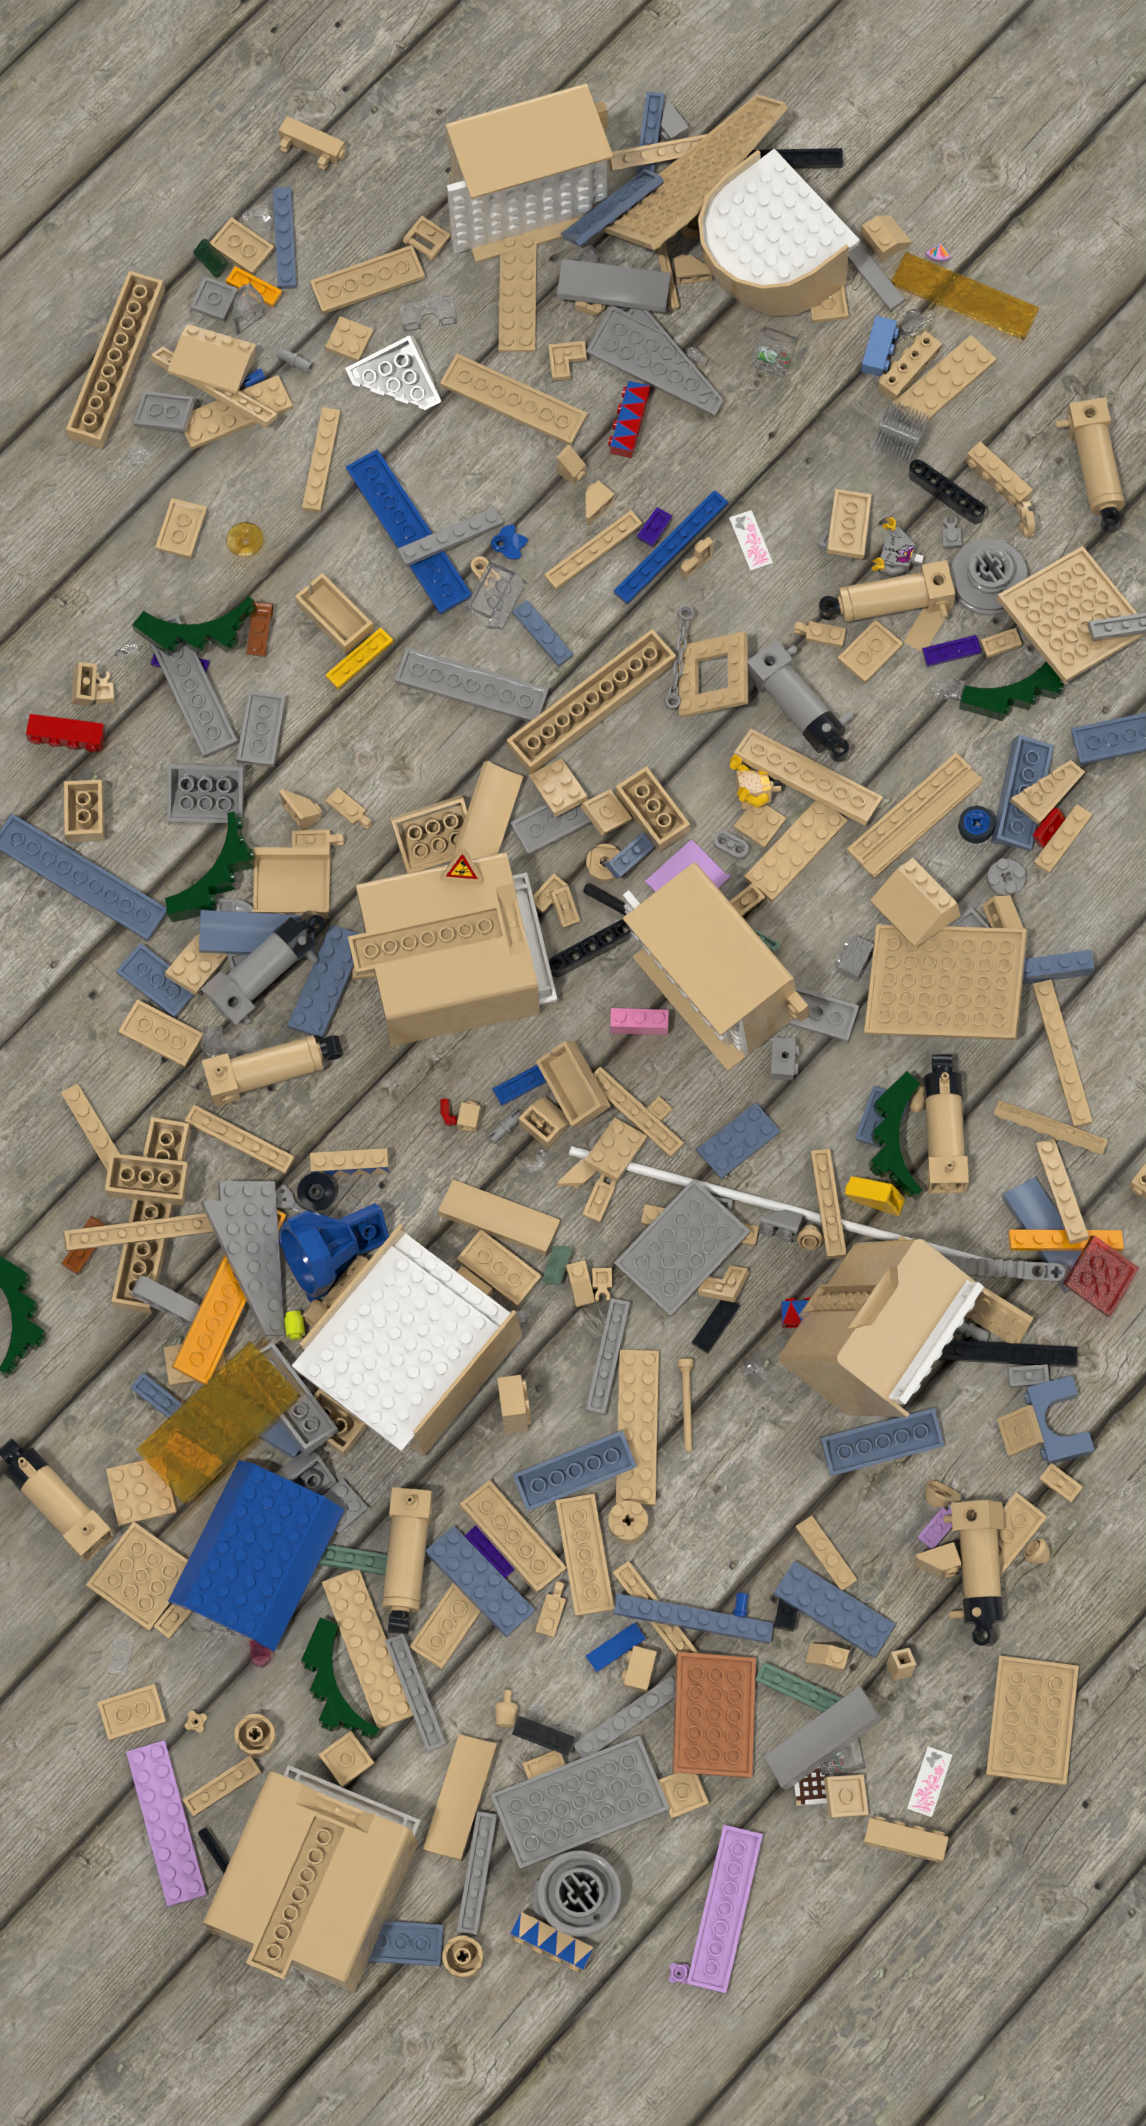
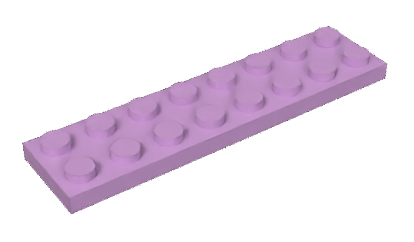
(166, 1823)
(724, 1909)

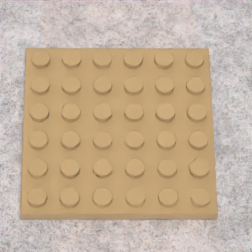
(1058, 605)

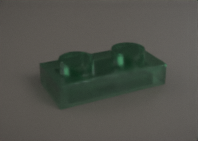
(210, 258)

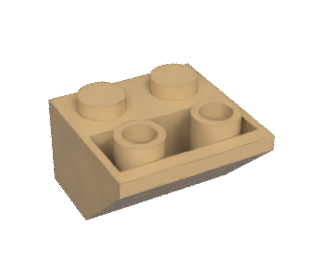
(544, 1121)

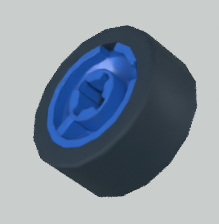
(976, 834)

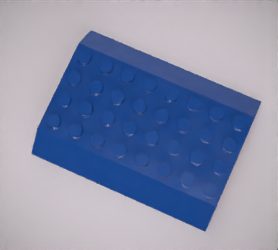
(257, 1554)

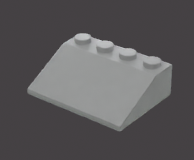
(204, 791)

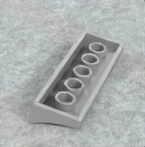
(613, 285)
(305, 1418)
(823, 1738)

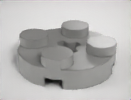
(1004, 867)

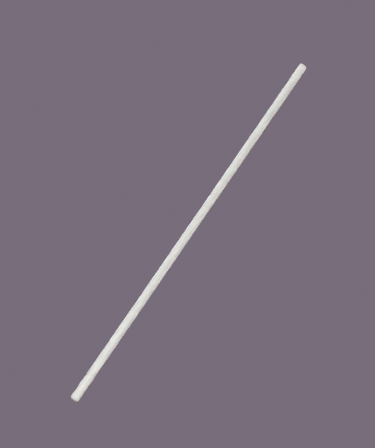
(770, 1204)

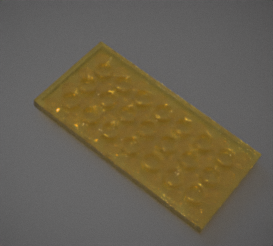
(218, 1422)

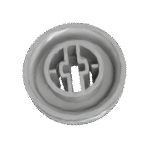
(980, 577)
(570, 1869)

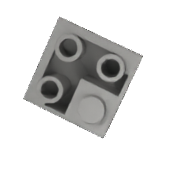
(781, 1224)

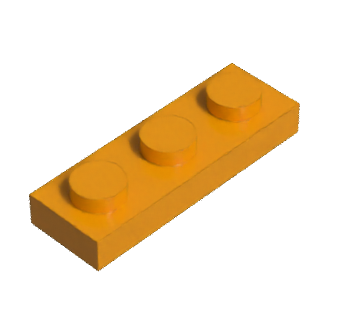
(240, 277)

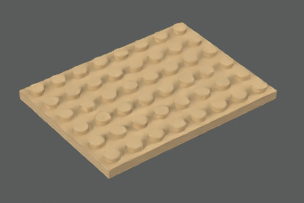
(948, 986)

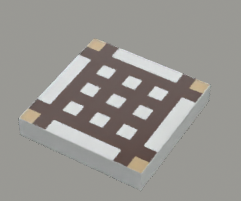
(811, 1789)

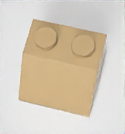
(884, 236)
(940, 1561)

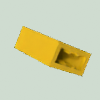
(875, 1195)

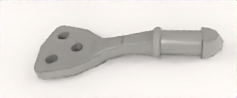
(290, 1203)

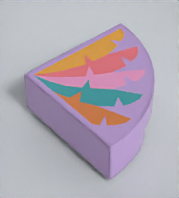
(938, 253)

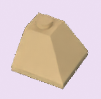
(300, 809)

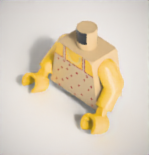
(752, 786)

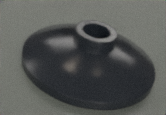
(323, 1198)

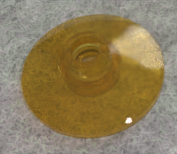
(241, 532)

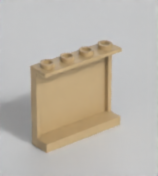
(292, 880)

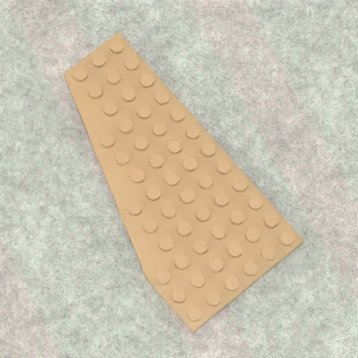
(695, 174)

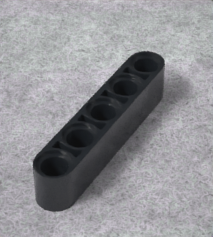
(943, 483)
(585, 956)

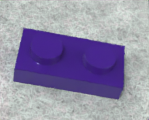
(654, 527)

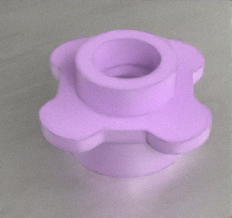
(678, 1968)

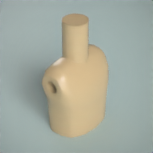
(315, 1312)
(506, 1711)

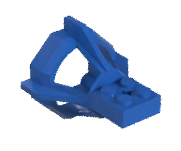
(323, 1254)

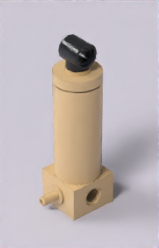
(1089, 428)
(927, 589)
(267, 1066)
(410, 1519)

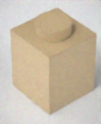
(469, 1116)
(901, 1664)

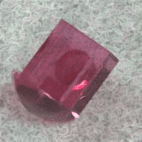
(259, 1655)

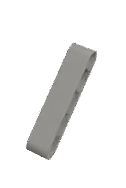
(165, 1300)

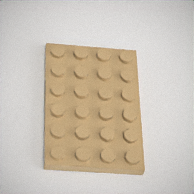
(1032, 1720)

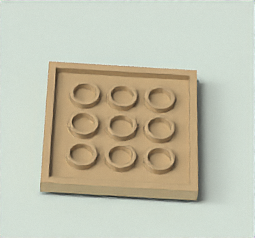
(139, 1576)

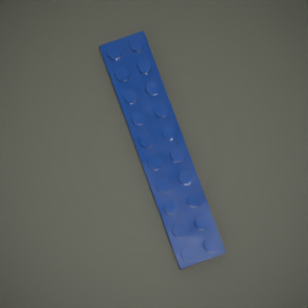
(406, 526)

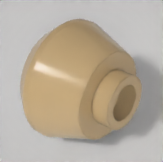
(810, 1237)
(1037, 1551)

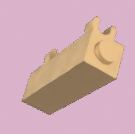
(311, 140)

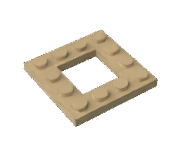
(736, 694)

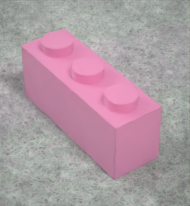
(639, 1021)

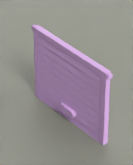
(682, 859)

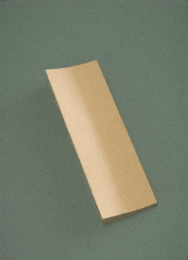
(489, 811)
(499, 1217)
(460, 1797)

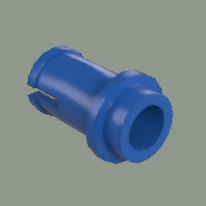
(254, 378)
(741, 1605)

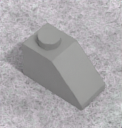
(672, 124)

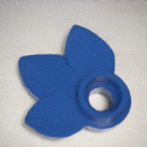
(512, 542)

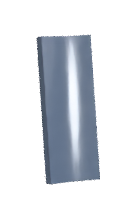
(1026, 765)
(238, 931)
(1036, 1212)
(881, 1441)
(574, 1470)

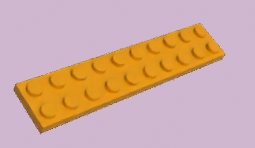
(213, 1323)

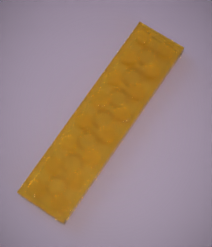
(964, 296)

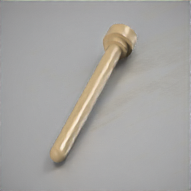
(685, 1367)

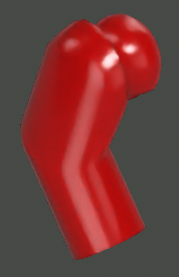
(445, 1113)

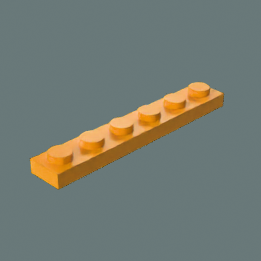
(1057, 1240)

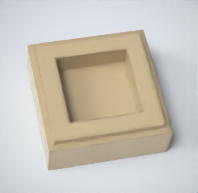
(659, 1108)

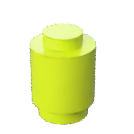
(294, 1325)

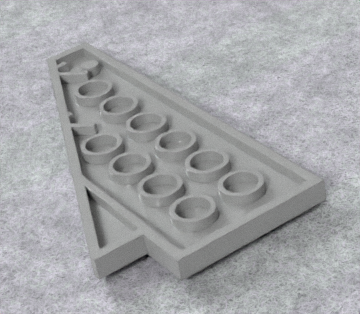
(646, 352)
(248, 1235)

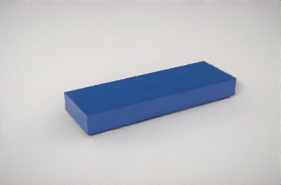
(519, 1085)
(615, 1647)

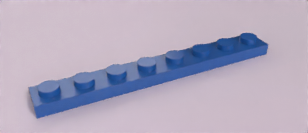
(670, 547)

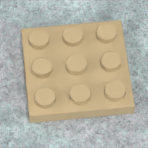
(139, 1493)

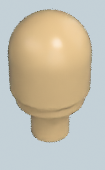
(917, 1101)

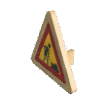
(462, 869)

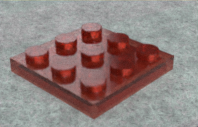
(1100, 1276)

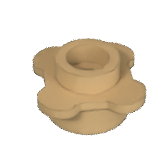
(201, 1718)

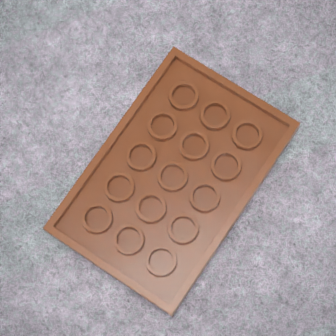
(714, 1715)

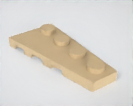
(1044, 795)

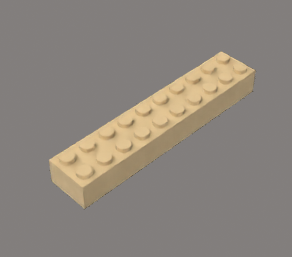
(115, 359)
(591, 701)
(164, 1141)

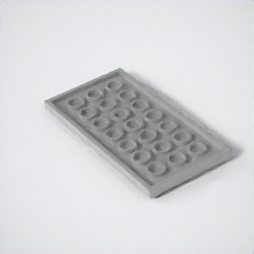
(579, 1802)

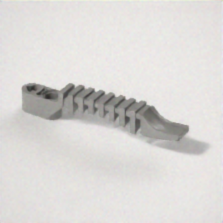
(1010, 1269)

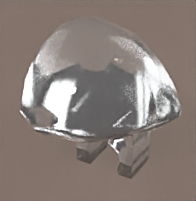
(259, 218)

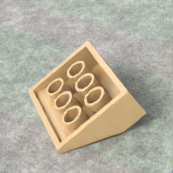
(212, 359)
(429, 833)
(915, 903)

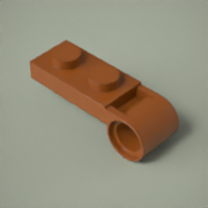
(259, 629)
(77, 1259)

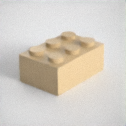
(84, 811)
(348, 1425)

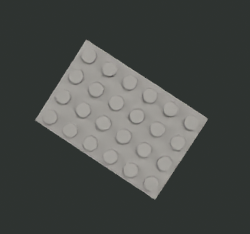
(682, 1247)

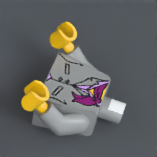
(897, 552)

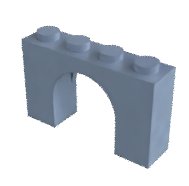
(1055, 1447)

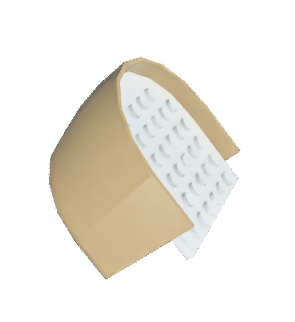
(773, 238)

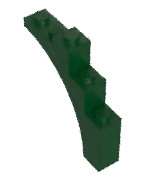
(196, 637)
(997, 701)
(234, 857)
(886, 1134)
(22, 1308)
(336, 1711)

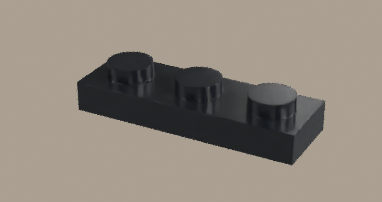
(715, 1325)
(543, 1735)

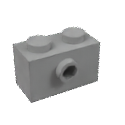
(783, 1058)

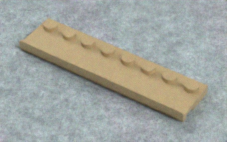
(915, 815)

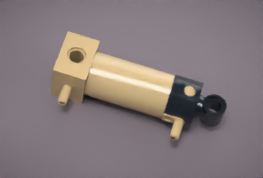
(945, 1131)
(56, 1501)
(980, 1565)

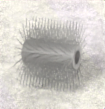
(900, 432)

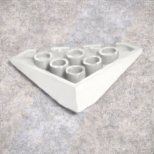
(398, 372)

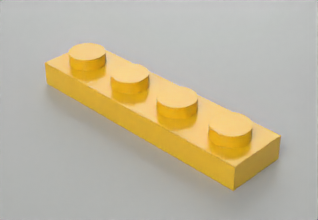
(359, 658)

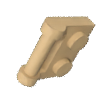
(431, 234)

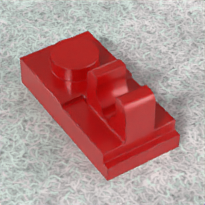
(1048, 827)

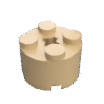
(638, 1519)
(263, 1744)
(470, 1948)

